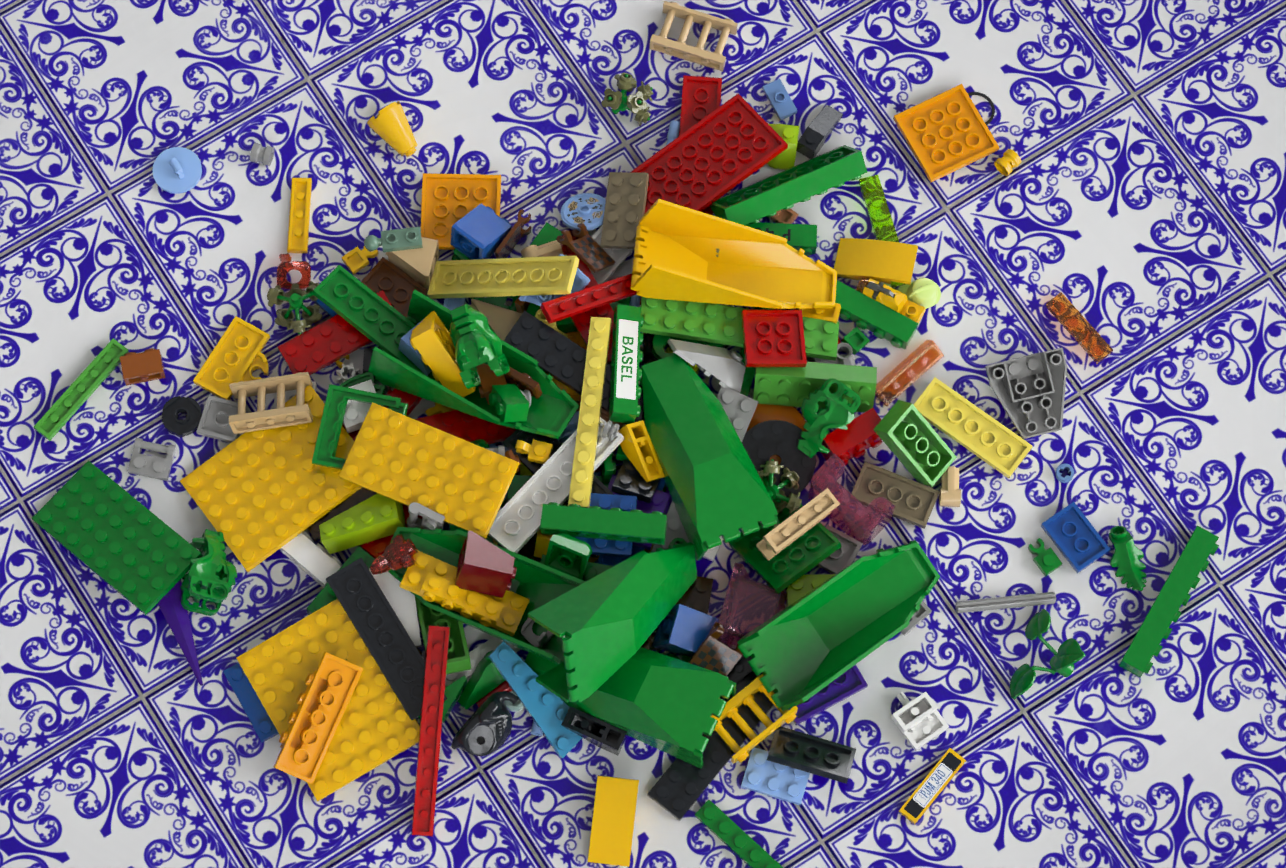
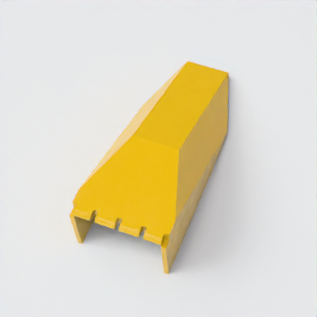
(753, 267)

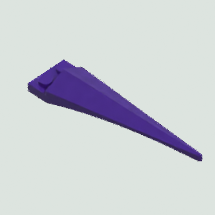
(180, 625)

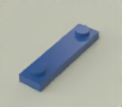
(251, 703)

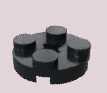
(170, 416)

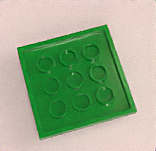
(793, 560)

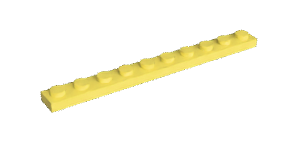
(590, 412)

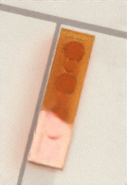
(1079, 328)

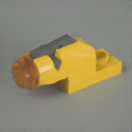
(891, 298)

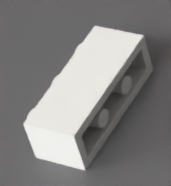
(311, 558)

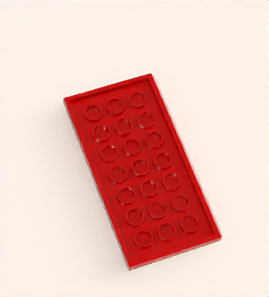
(711, 157)

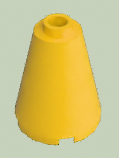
(394, 129)

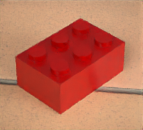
(855, 439)

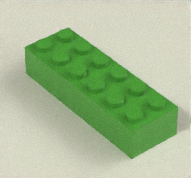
(792, 384)

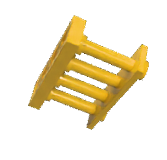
(746, 697)

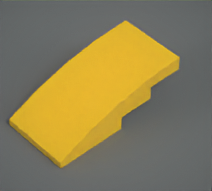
(876, 260)
(613, 820)

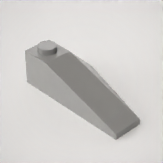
(713, 360)

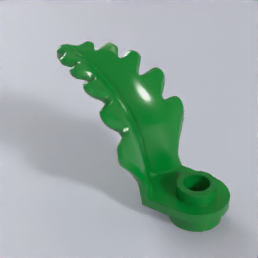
(1127, 559)

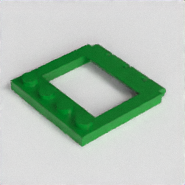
(333, 419)

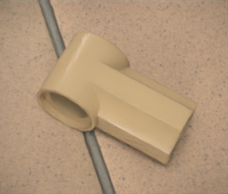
(546, 250)
(949, 492)

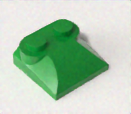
(568, 555)

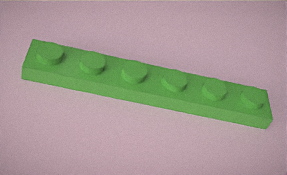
(80, 390)

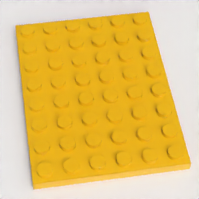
(266, 487)
(374, 719)

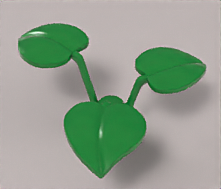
(1062, 662)

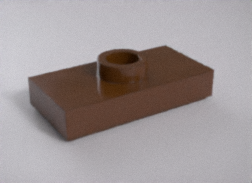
(523, 382)

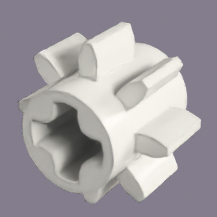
(348, 369)

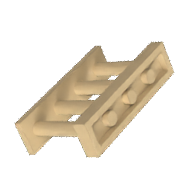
(697, 53)
(273, 418)
(797, 524)

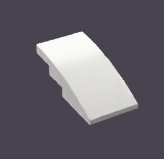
(402, 602)

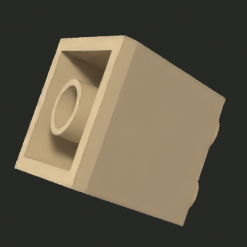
(418, 262)

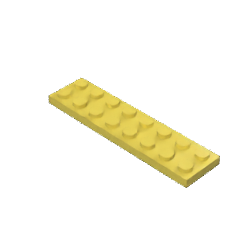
(503, 277)

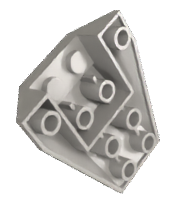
(1032, 391)

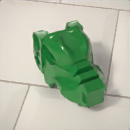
(475, 345)
(834, 415)
(209, 576)

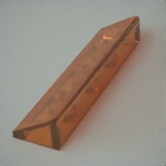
(908, 372)

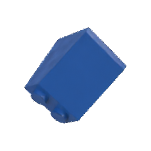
(479, 233)
(683, 630)

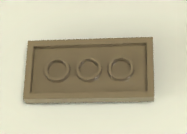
(623, 209)
(911, 499)

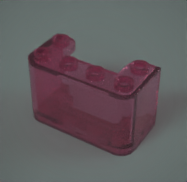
(851, 515)

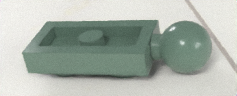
(395, 240)

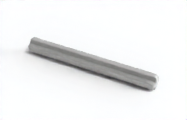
(1005, 602)

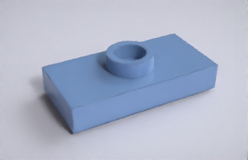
(779, 99)

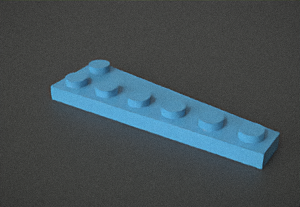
(541, 703)

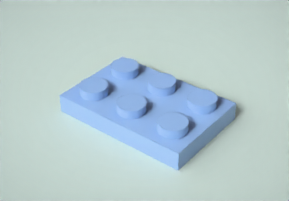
(774, 778)

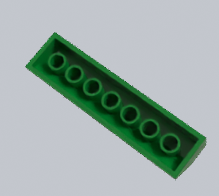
(791, 186)

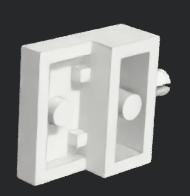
(357, 411)
(919, 720)

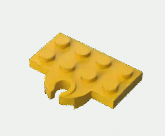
(234, 359)

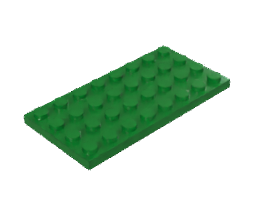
(117, 537)

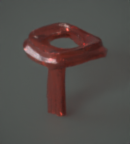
(287, 265)

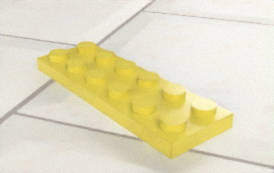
(972, 427)

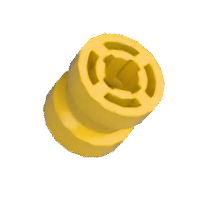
(1007, 162)

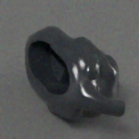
(487, 726)

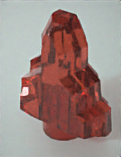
(396, 556)

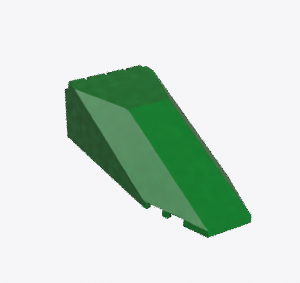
(546, 415)
(702, 457)
(531, 581)
(612, 617)
(838, 623)
(658, 702)

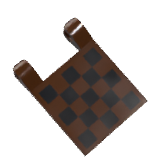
(513, 236)
(586, 248)
(715, 654)

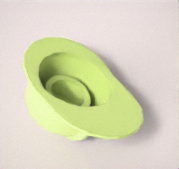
(922, 292)

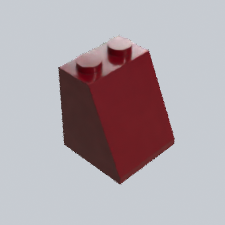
(484, 567)

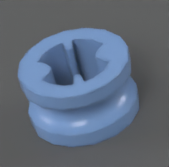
(1067, 478)

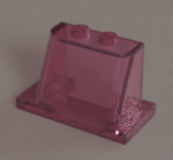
(747, 606)

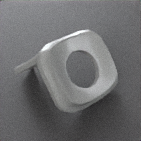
(537, 641)

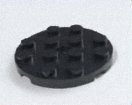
(780, 439)

